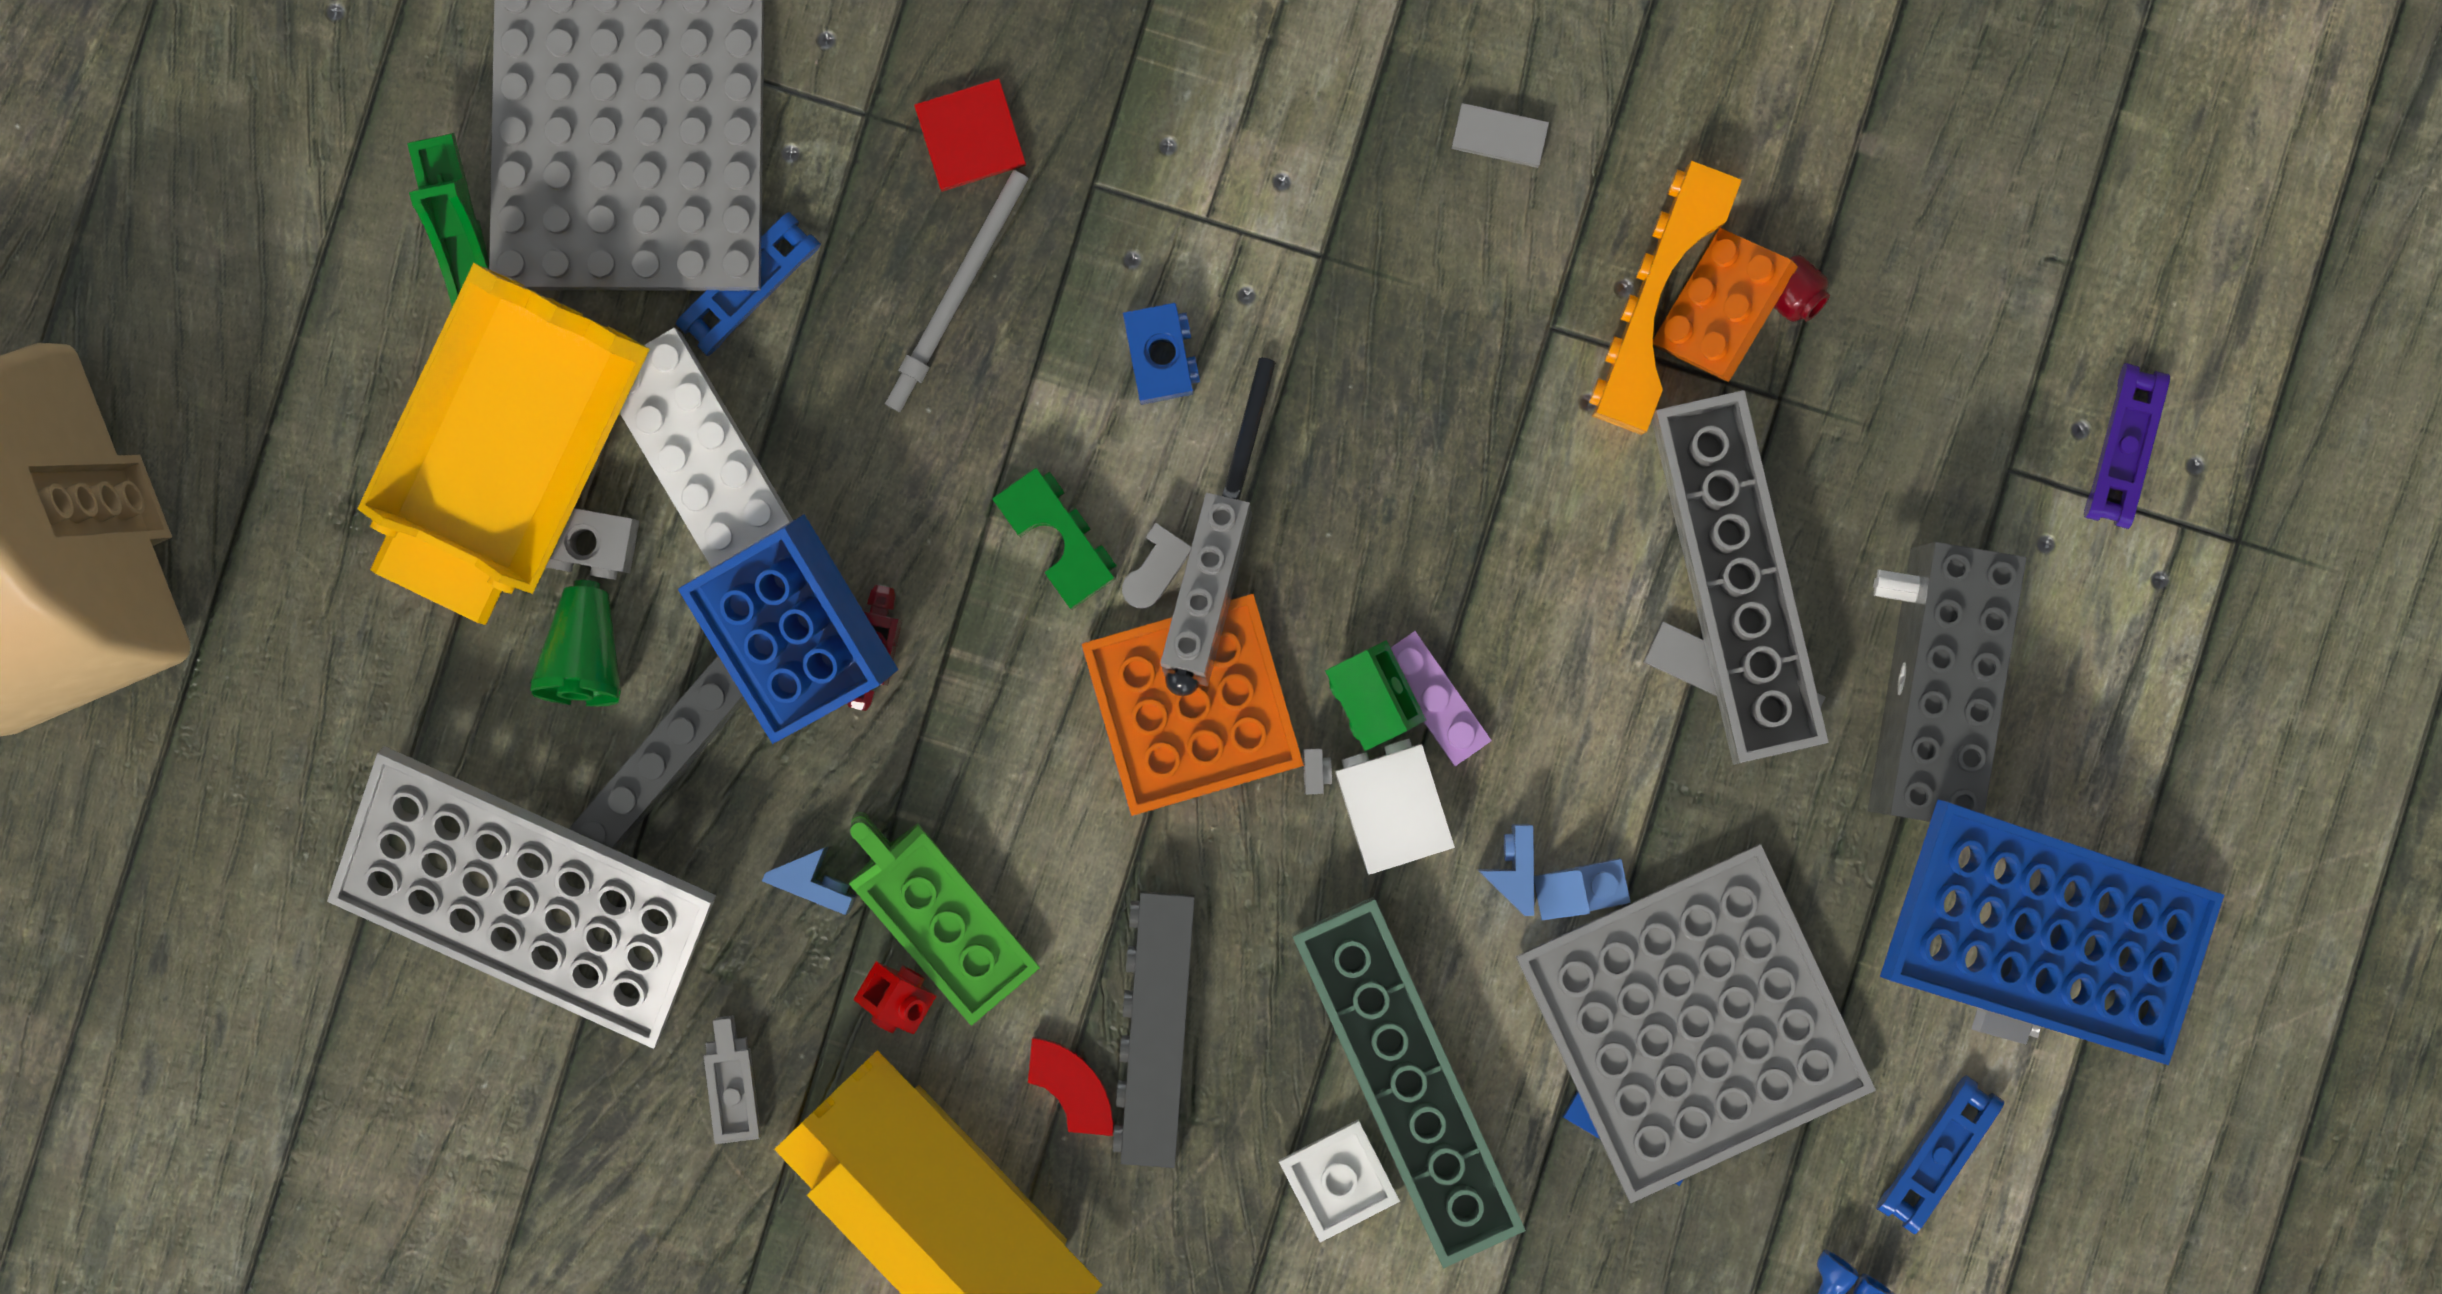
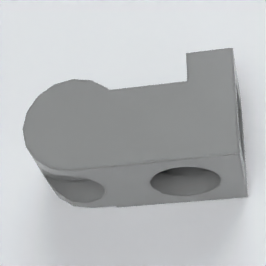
(1146, 586)

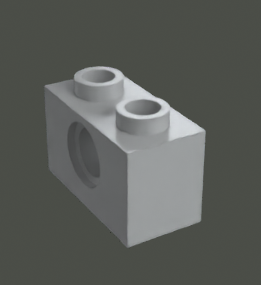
(614, 545)

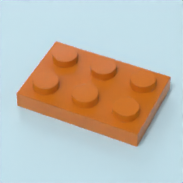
(1724, 304)

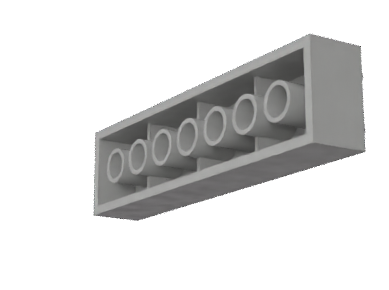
(1739, 577)

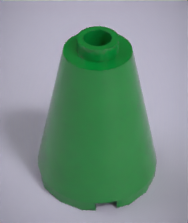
(579, 650)

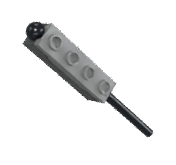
(1214, 560)

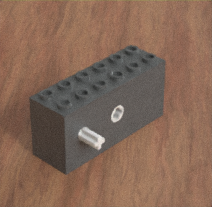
(1945, 678)

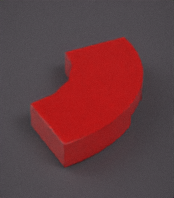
(1074, 1086)

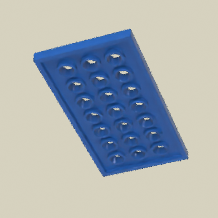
(2031, 951)

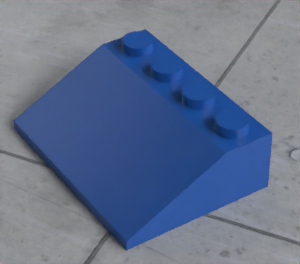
(788, 629)

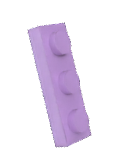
(1443, 707)

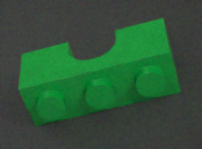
(1035, 503)

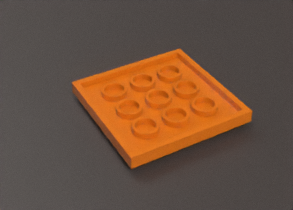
(1199, 742)

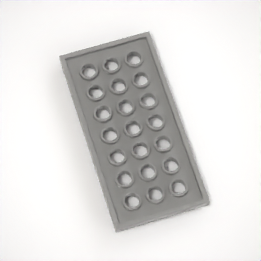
(547, 889)

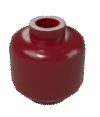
(1804, 292)

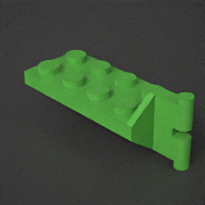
(939, 919)

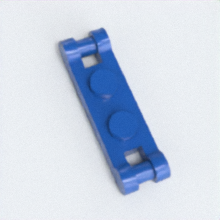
(736, 306)
(1940, 1155)

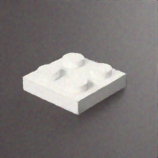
(1339, 1180)

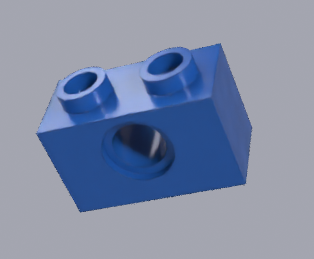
(1144, 330)

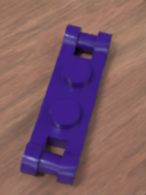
(2127, 446)

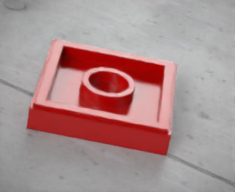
(970, 135)

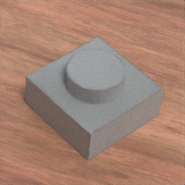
(1316, 771)

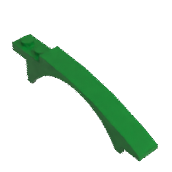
(447, 209)

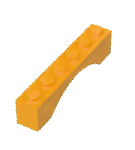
(1632, 384)

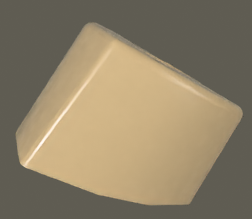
(76, 548)

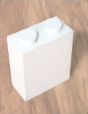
(1393, 806)

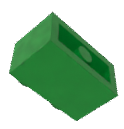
(1375, 696)

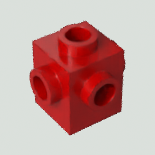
(902, 1003)

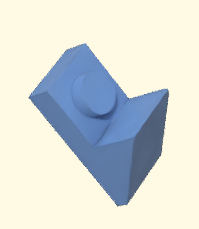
(800, 879)
(1518, 882)
(1581, 889)

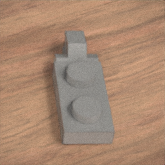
(731, 1085)

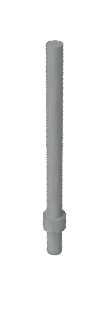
(915, 366)

